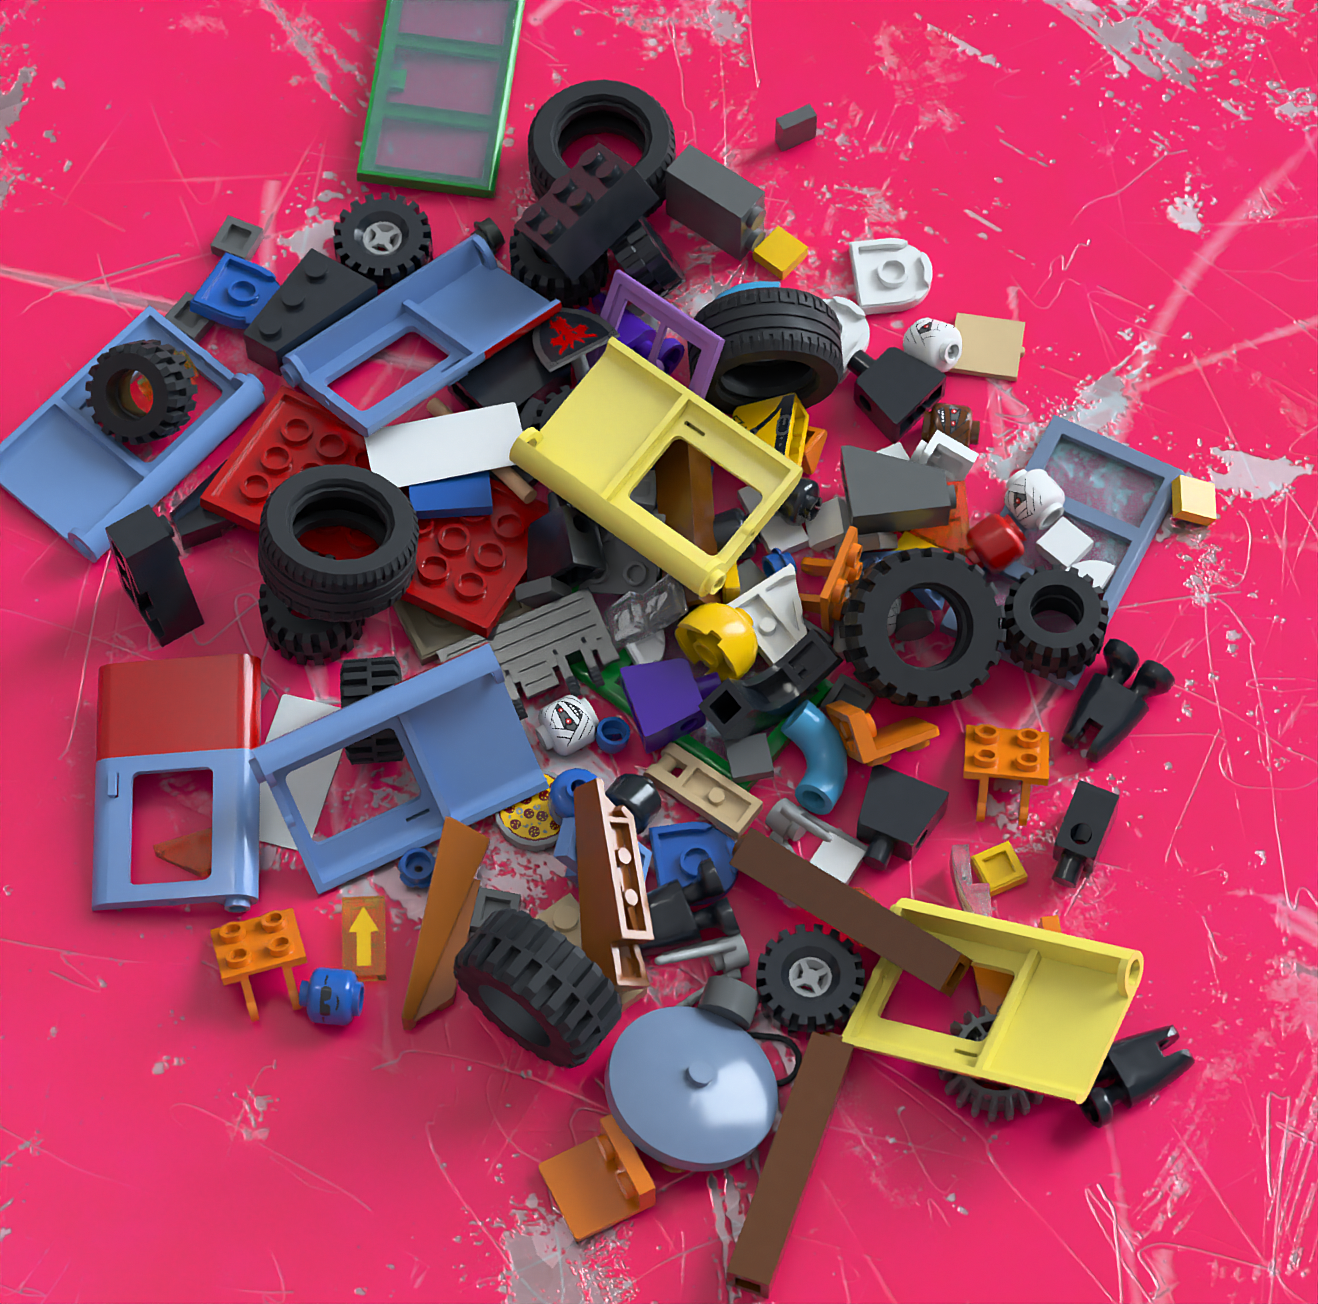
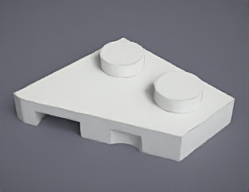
(775, 613)

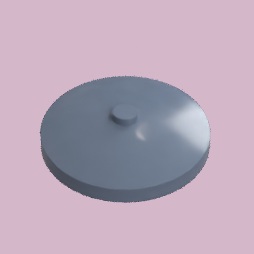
(691, 1088)

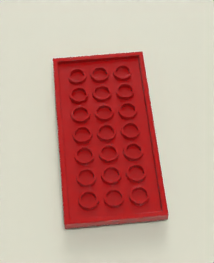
(462, 563)

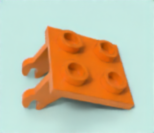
(840, 575)
(1006, 755)
(259, 946)

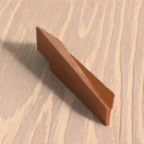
(611, 888)
(445, 921)

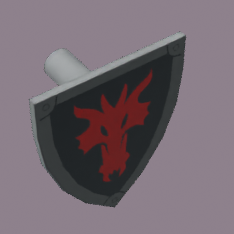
(569, 337)

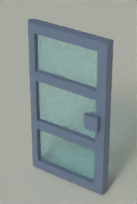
(1110, 496)

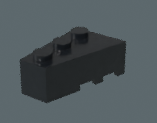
(303, 306)
(153, 574)

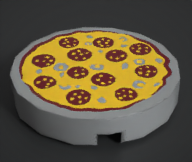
(529, 821)

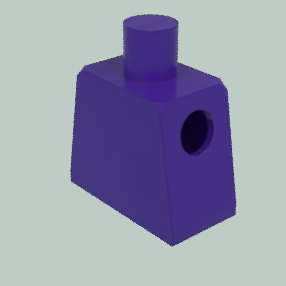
(665, 699)

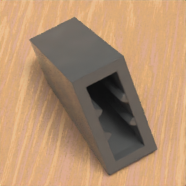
(893, 492)

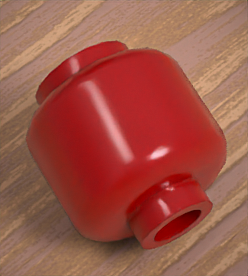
(995, 543)

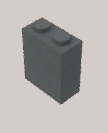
(715, 202)

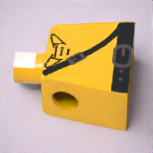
(778, 422)

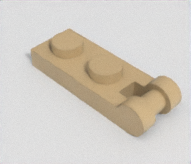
(705, 790)

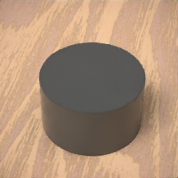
(730, 1000)

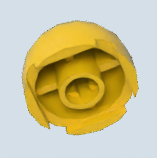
(720, 639)

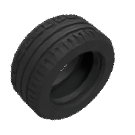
(595, 109)
(772, 347)
(348, 499)

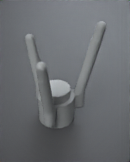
(793, 821)
(723, 953)

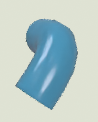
(823, 755)

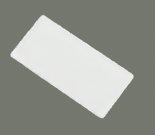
(445, 445)
(307, 784)

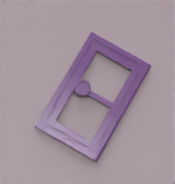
(624, 289)

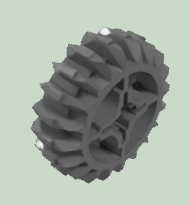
(970, 1088)

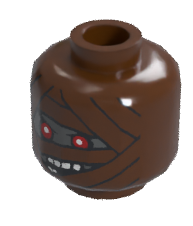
(953, 421)

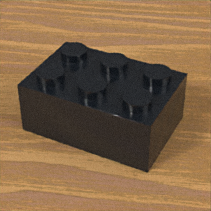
(586, 211)

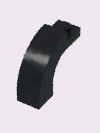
(762, 701)

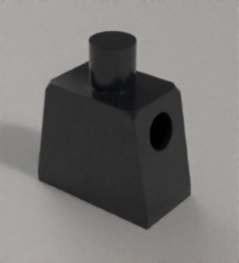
(895, 389)
(564, 545)
(897, 815)
(1088, 821)

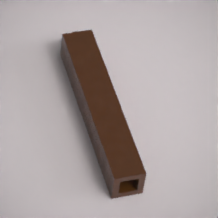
(688, 503)
(850, 911)
(790, 1164)

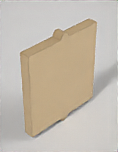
(989, 346)

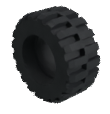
(975, 617)
(538, 987)

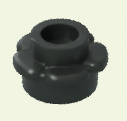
(490, 233)

